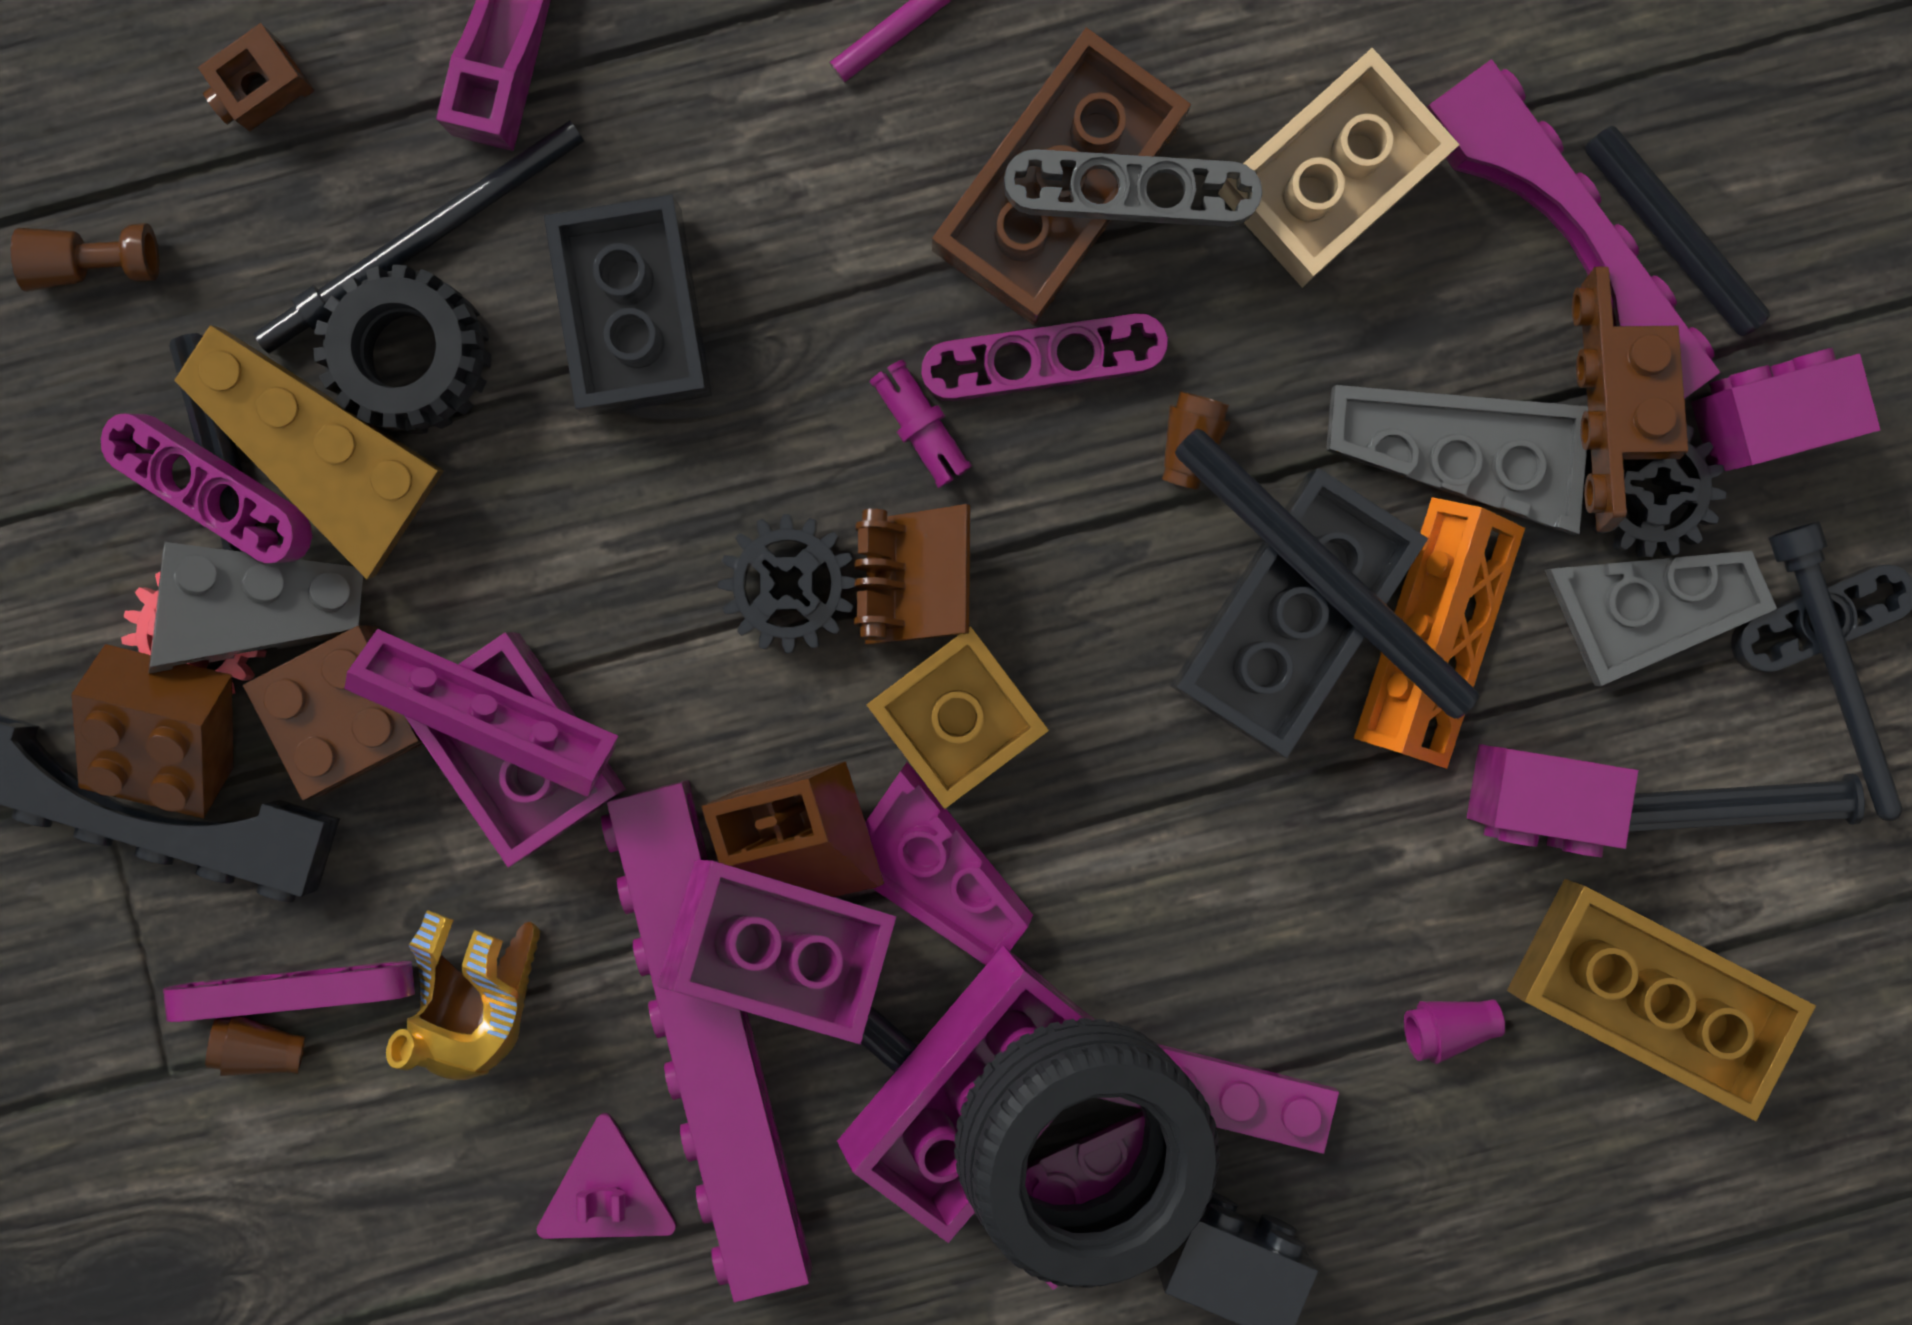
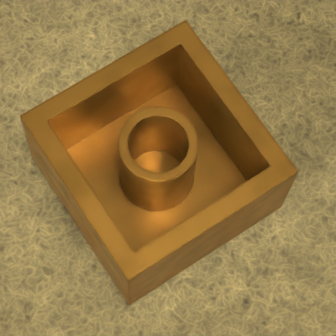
(957, 717)

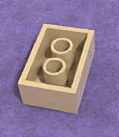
(1341, 166)

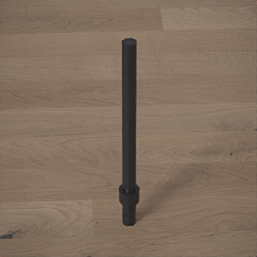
(310, 303)

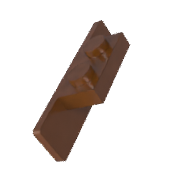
(1631, 396)

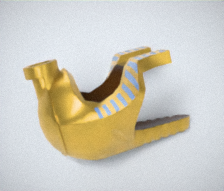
(468, 1016)

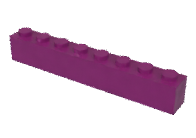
(712, 1057)

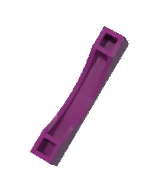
(492, 71)
(1513, 150)

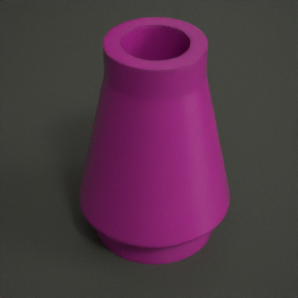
(1451, 1027)

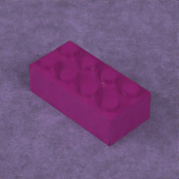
(909, 1128)

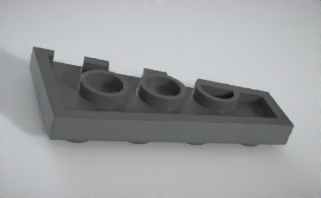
(1479, 448)

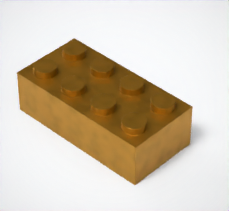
(1661, 998)

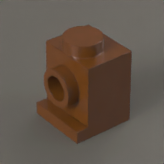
(237, 65)

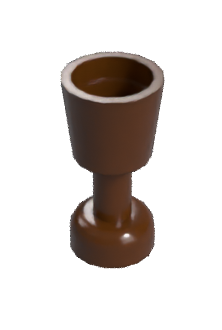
(62, 258)

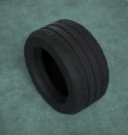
(1141, 1215)

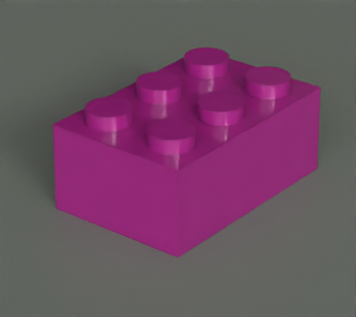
(510, 803)
(777, 951)

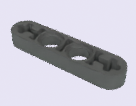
(1132, 177)

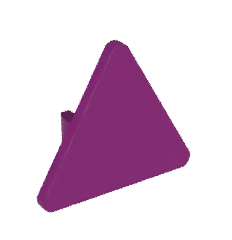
(606, 1192)

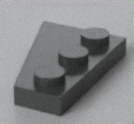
(232, 604)
(1655, 608)

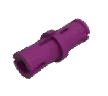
(920, 423)

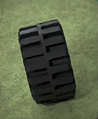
(359, 321)

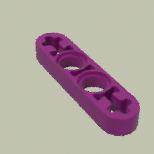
(1042, 348)
(207, 481)
(289, 991)

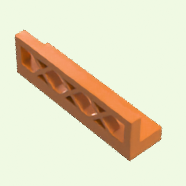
(1433, 606)

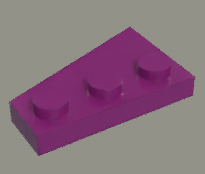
(940, 872)
(1087, 1165)

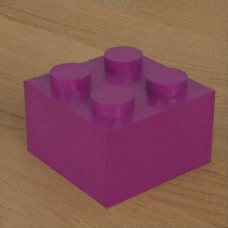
(1793, 411)
(1552, 796)

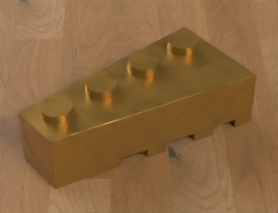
(332, 466)

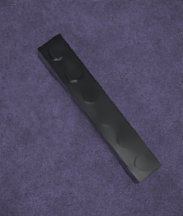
(278, 849)

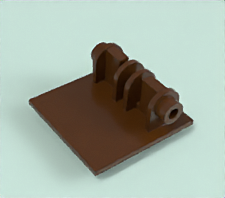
(913, 574)

